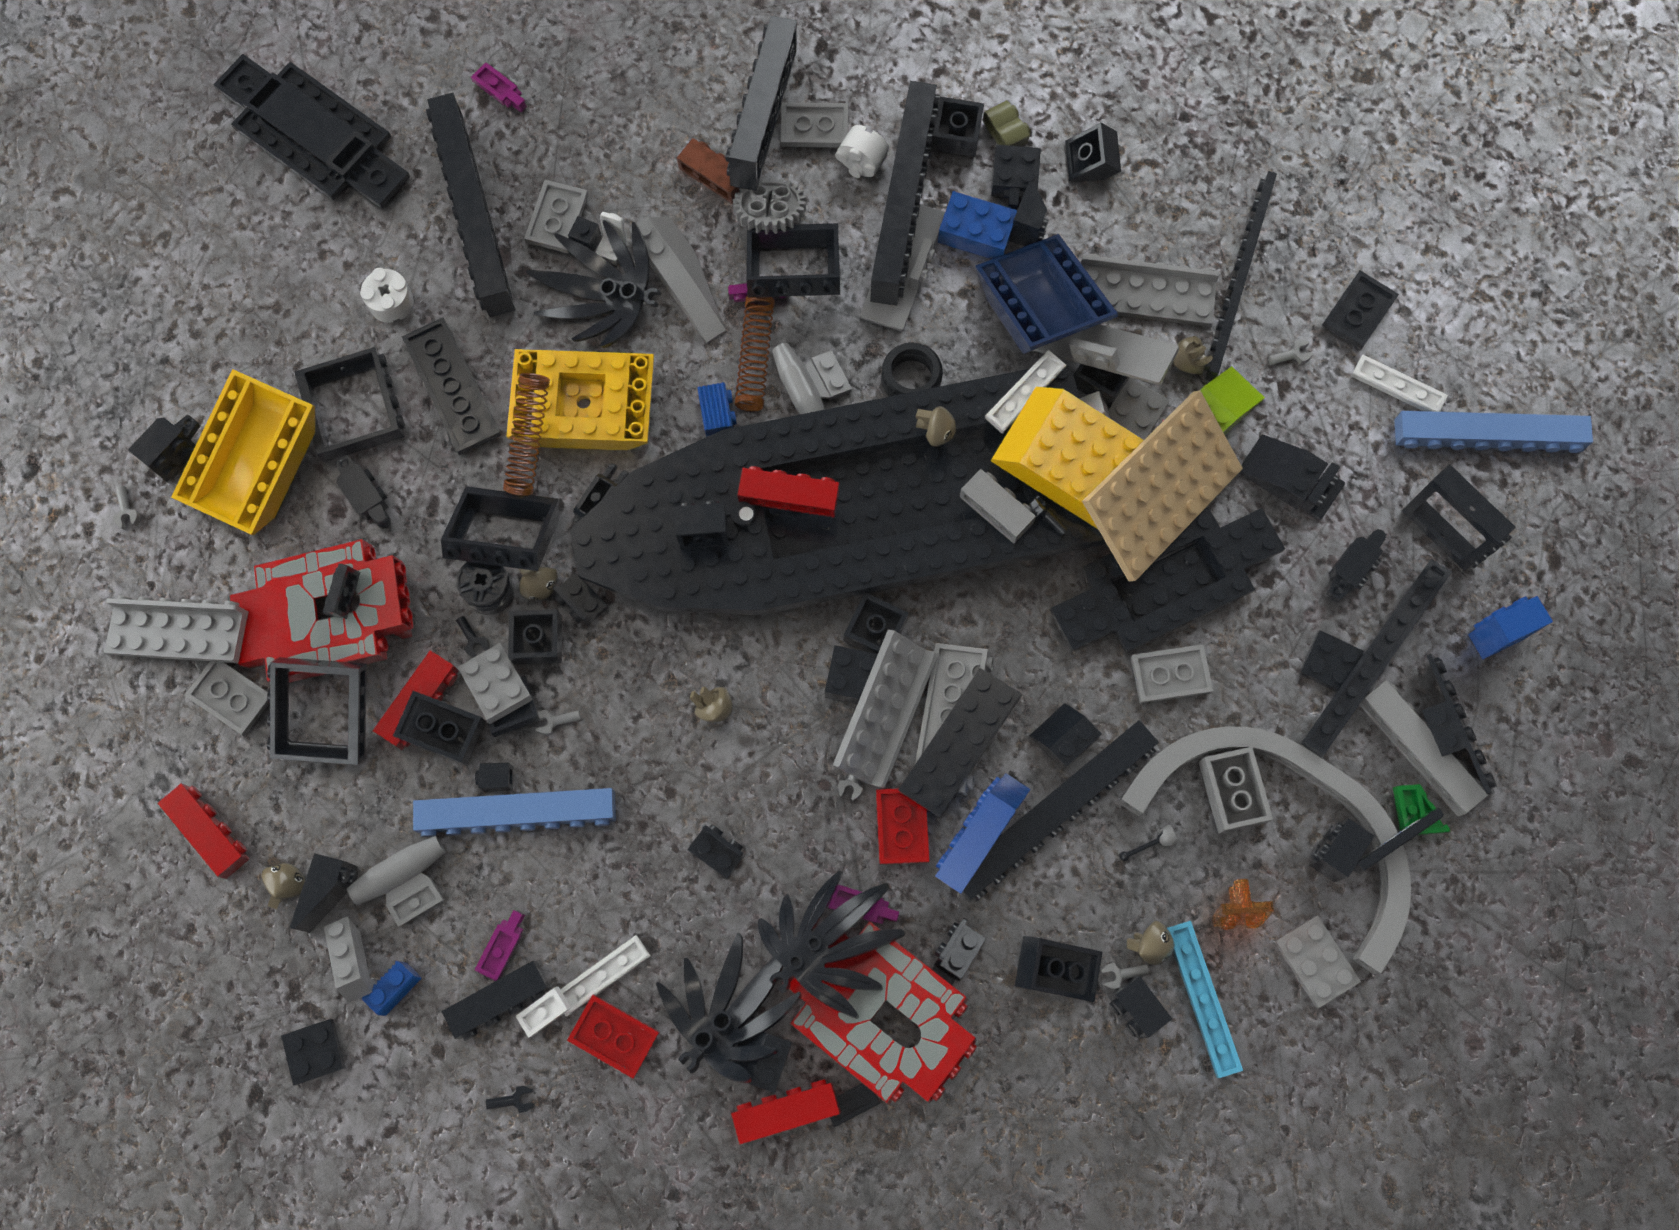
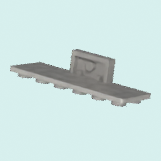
(922, 254)
(1117, 352)

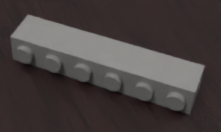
(1415, 741)

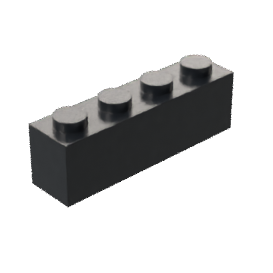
(496, 1000)

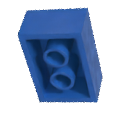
(976, 226)
(1509, 626)

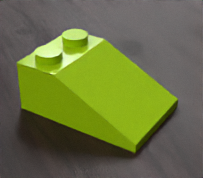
(1231, 398)

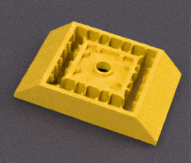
(612, 382)

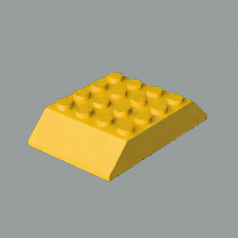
(1063, 448)
(247, 454)

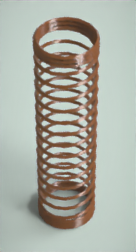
(539, 382)
(757, 401)

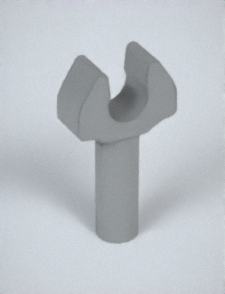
(1294, 353)
(125, 510)
(556, 720)
(850, 782)
(1121, 974)

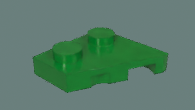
(1413, 804)

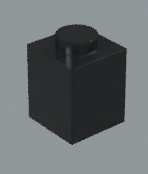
(585, 233)
(494, 777)

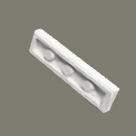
(1039, 375)
(1398, 385)
(605, 973)

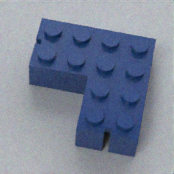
(983, 829)

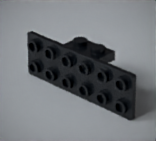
(1449, 727)

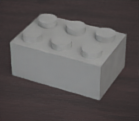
(1235, 790)

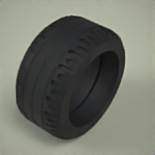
(910, 352)

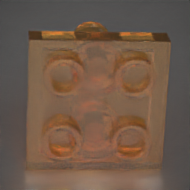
(1241, 908)

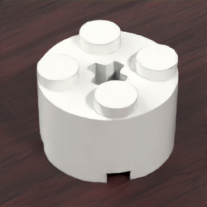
(862, 152)
(387, 295)

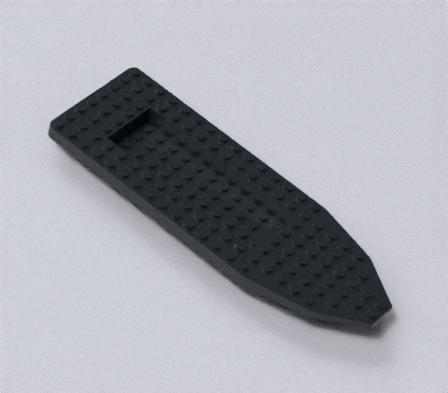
(892, 521)

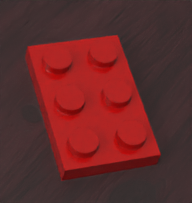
(901, 829)
(613, 1036)

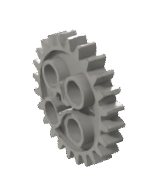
(786, 206)

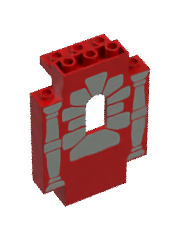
(285, 616)
(872, 1053)

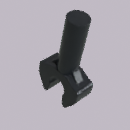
(1040, 508)
(472, 639)
(512, 1100)

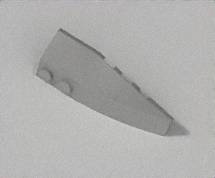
(681, 274)

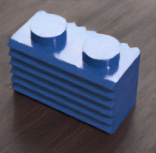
(715, 408)
(392, 988)

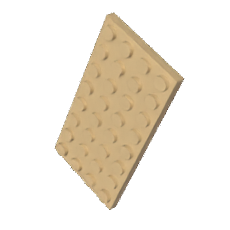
(1162, 485)

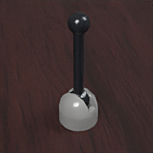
(1165, 836)

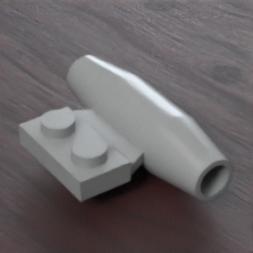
(810, 382)
(402, 880)

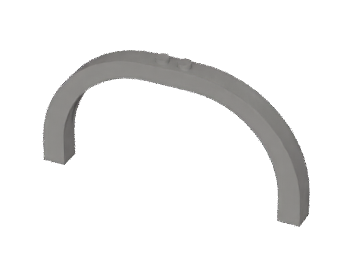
(1394, 868)

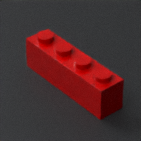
(788, 491)
(430, 679)
(203, 830)
(786, 1112)

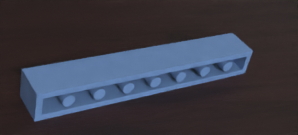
(1493, 431)
(514, 810)

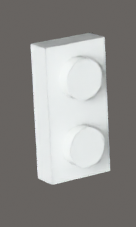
(543, 1012)

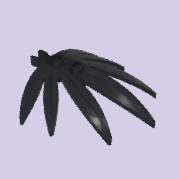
(620, 292)
(810, 951)
(720, 1031)

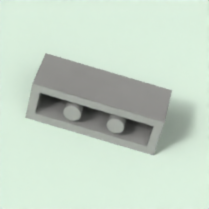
(997, 505)
(348, 959)

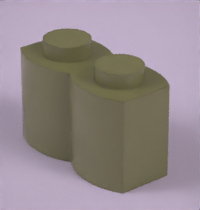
(1005, 125)

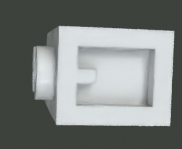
(604, 248)

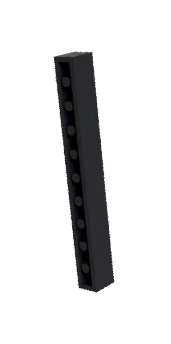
(1060, 806)

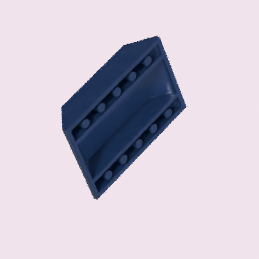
(1043, 293)

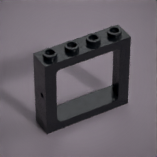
(793, 285)
(341, 368)
(1461, 496)
(500, 503)
(278, 718)

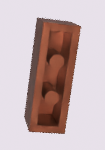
(707, 168)

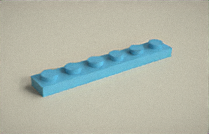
(1204, 1001)

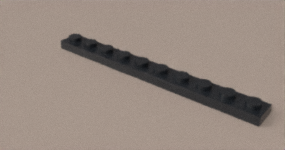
(1237, 283)
(1375, 658)

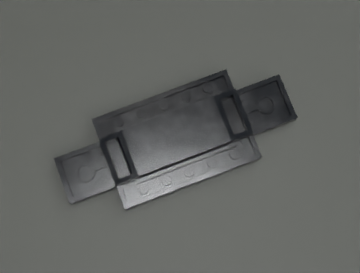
(316, 121)
(1171, 589)

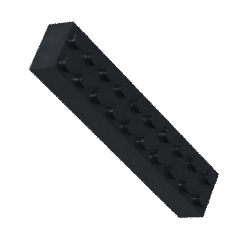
(904, 194)
(469, 205)

